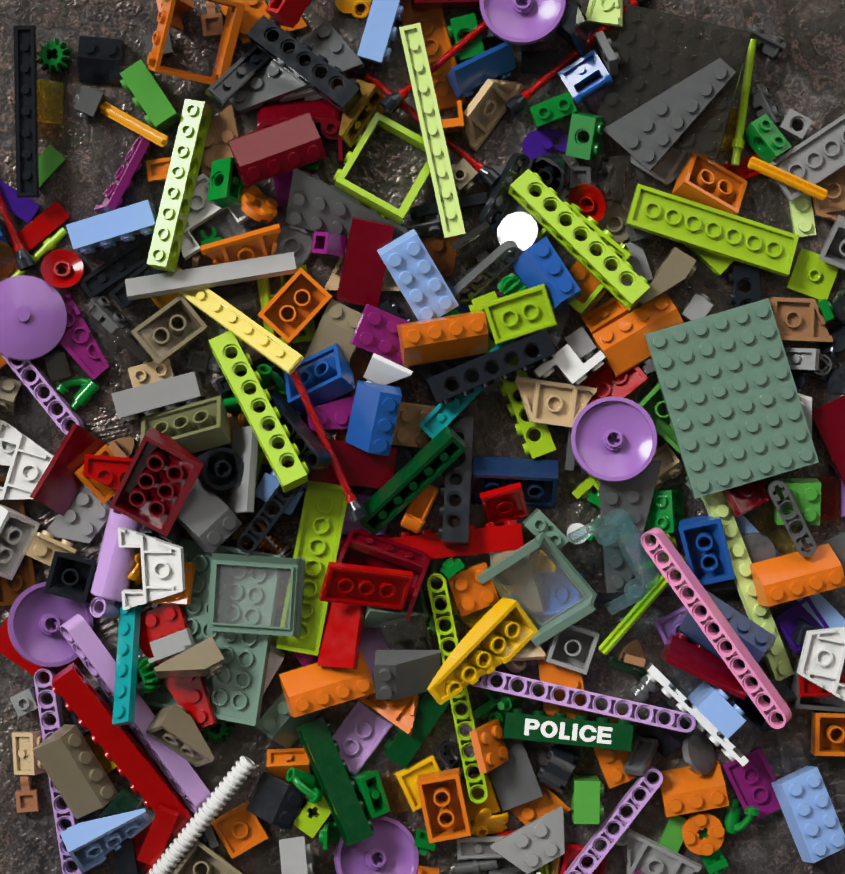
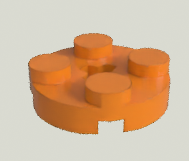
(258, 205)
(715, 832)

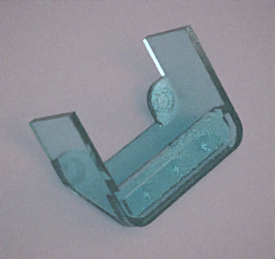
(621, 528)

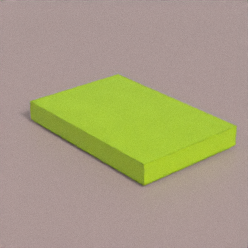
(519, 314)

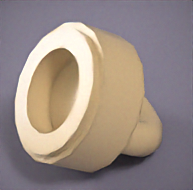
(516, 666)

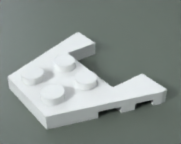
(201, 212)
(26, 465)
(161, 568)
(824, 659)

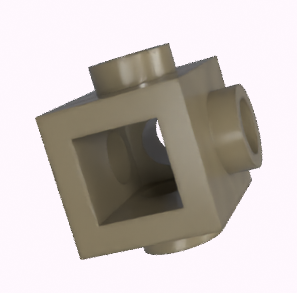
(464, 176)

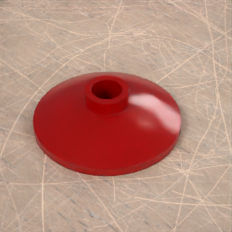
(582, 194)
(62, 260)

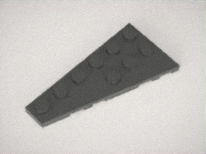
(276, 81)
(662, 121)
(326, 207)
(634, 497)

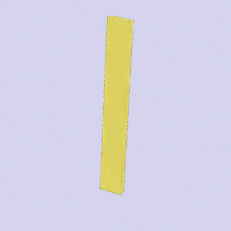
(244, 328)

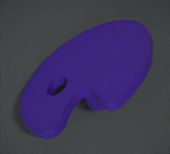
(541, 142)

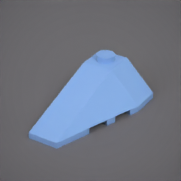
(94, 839)

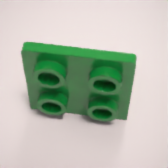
(665, 510)

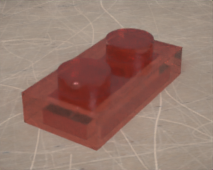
(829, 498)

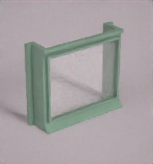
(544, 586)
(256, 594)

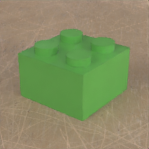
(807, 497)
(586, 799)

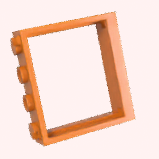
(225, 48)

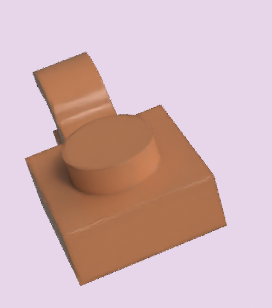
(212, 22)
(26, 798)

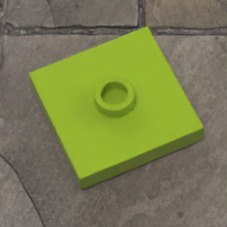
(812, 276)

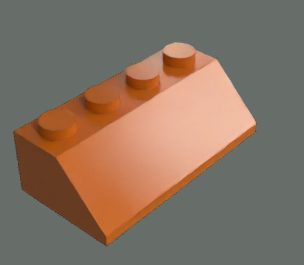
(443, 338)
(625, 339)
(796, 576)
(319, 687)

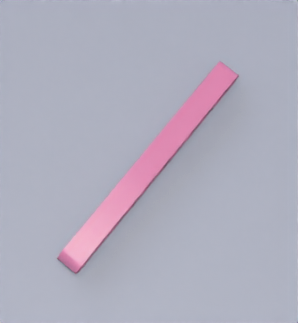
(726, 632)

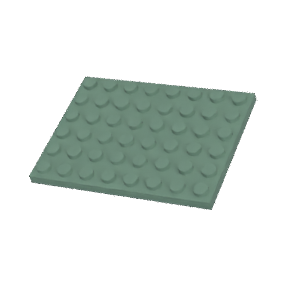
(731, 398)
(239, 688)

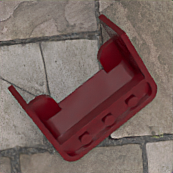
(320, 112)
(376, 551)

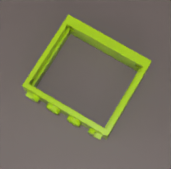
(368, 199)
(622, 250)

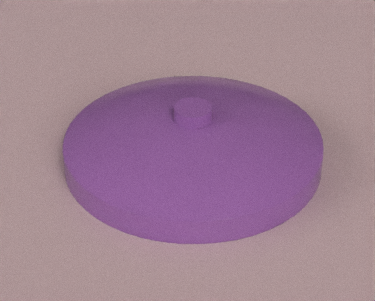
(522, 20)
(30, 318)
(613, 439)
(36, 624)
(386, 852)

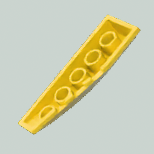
(486, 646)

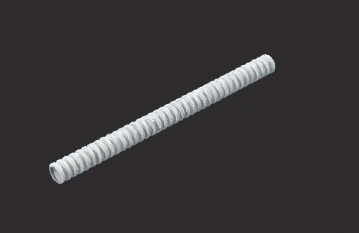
(204, 816)

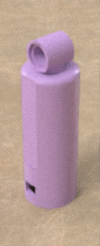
(112, 568)

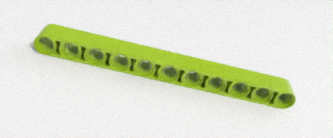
(463, 697)

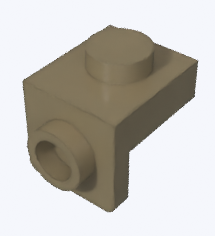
(8, 393)

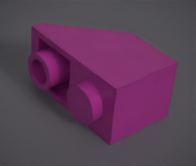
(329, 244)

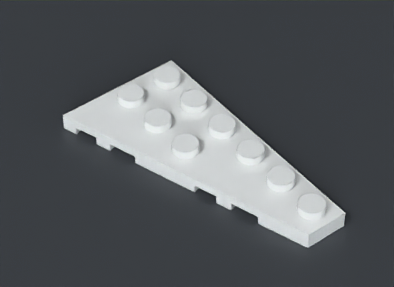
(701, 721)

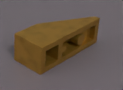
(361, 113)

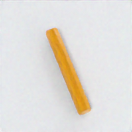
(134, 124)
(787, 178)

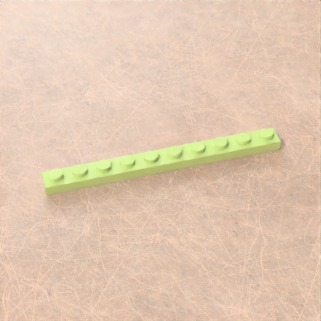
(432, 130)
(777, 658)

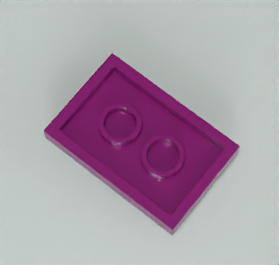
(379, 333)
(753, 782)

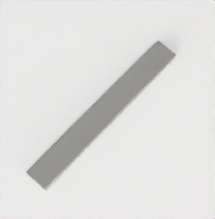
(210, 276)

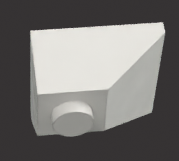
(385, 371)

